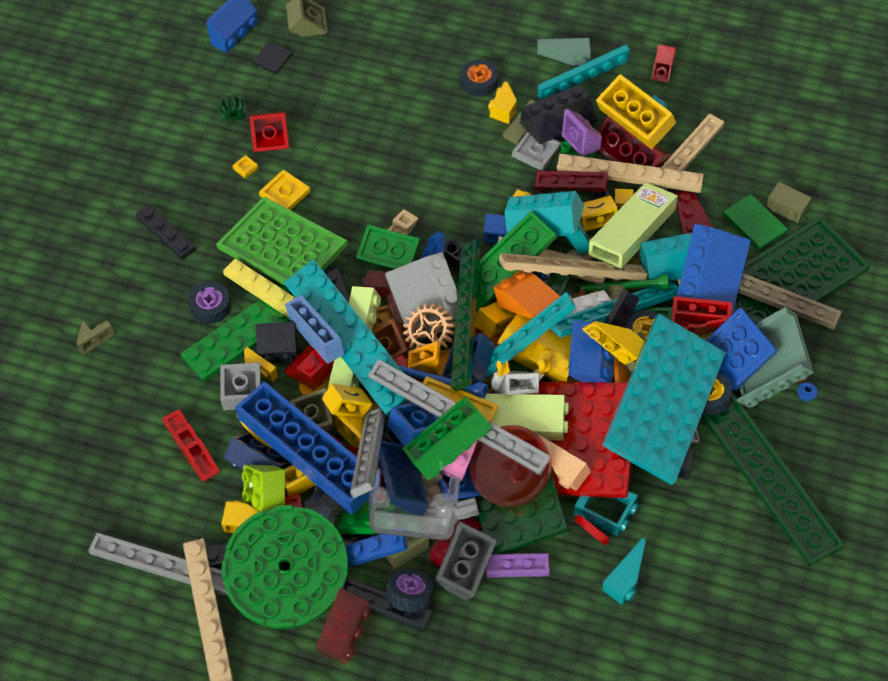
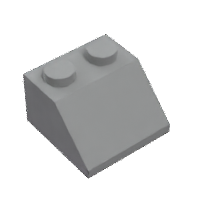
(238, 382)

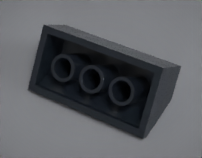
(546, 117)

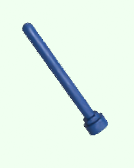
(477, 389)

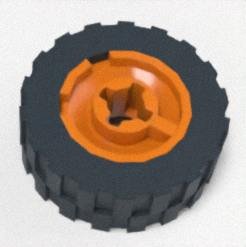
(479, 78)

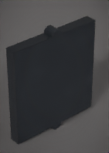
(272, 57)

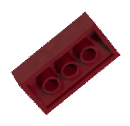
(624, 147)

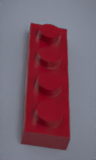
(571, 181)

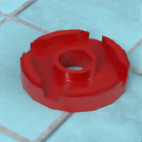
(592, 529)

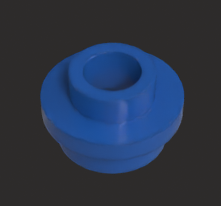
(807, 396)

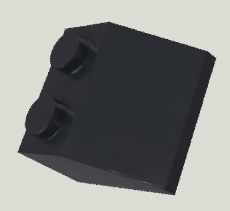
(277, 342)

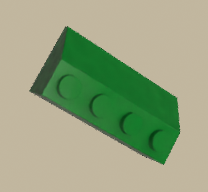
(447, 438)

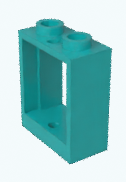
(602, 522)

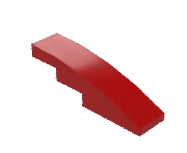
(191, 445)

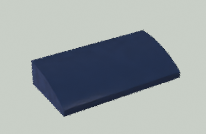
(402, 479)

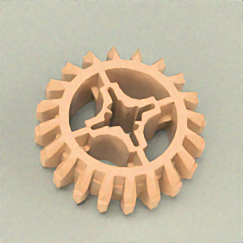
(436, 325)

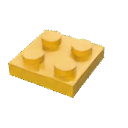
(285, 190)

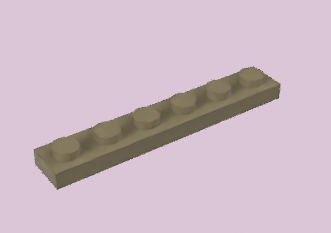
(783, 298)

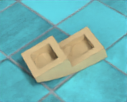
(404, 223)

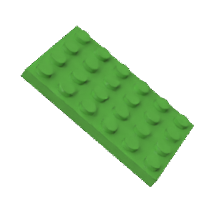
(280, 241)

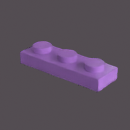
(518, 565)

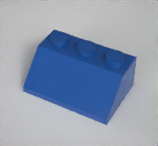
(231, 23)
(588, 358)

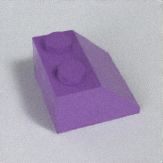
(580, 133)

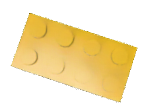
(636, 111)

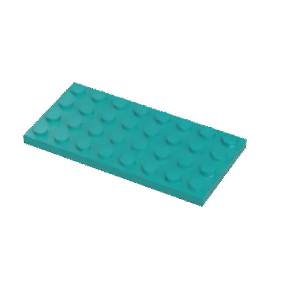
(664, 399)

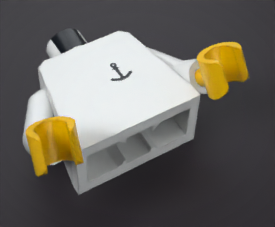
(518, 382)

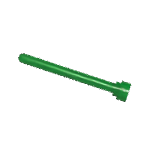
(661, 282)

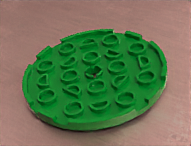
(291, 596)

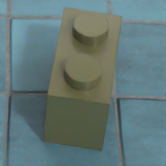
(788, 202)

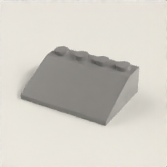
(421, 283)

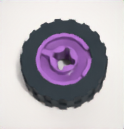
(219, 302)
(409, 590)

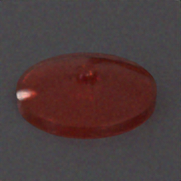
(503, 479)

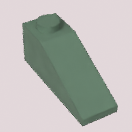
(569, 51)

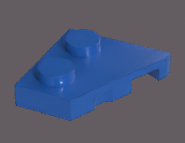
(434, 245)

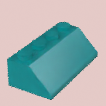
(556, 210)
(665, 256)

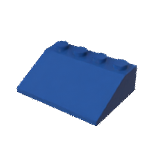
(713, 265)

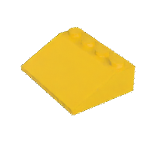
(547, 346)

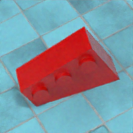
(700, 315)

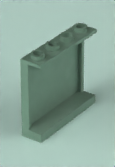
(786, 366)

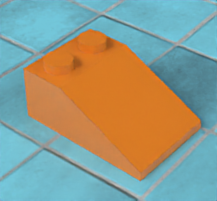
(524, 294)

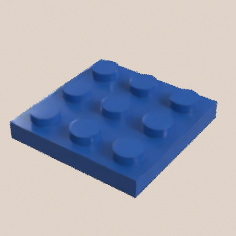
(744, 346)

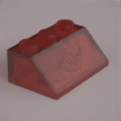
(343, 627)

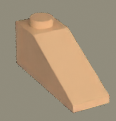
(567, 467)

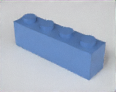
(314, 329)

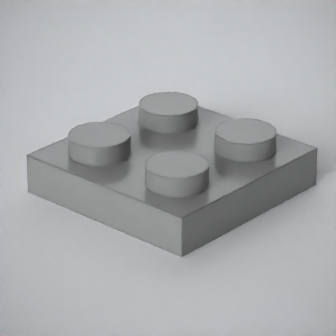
(534, 153)

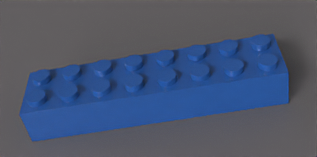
(302, 444)

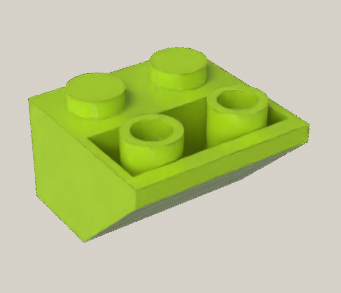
(263, 486)

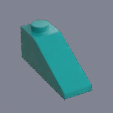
(623, 579)

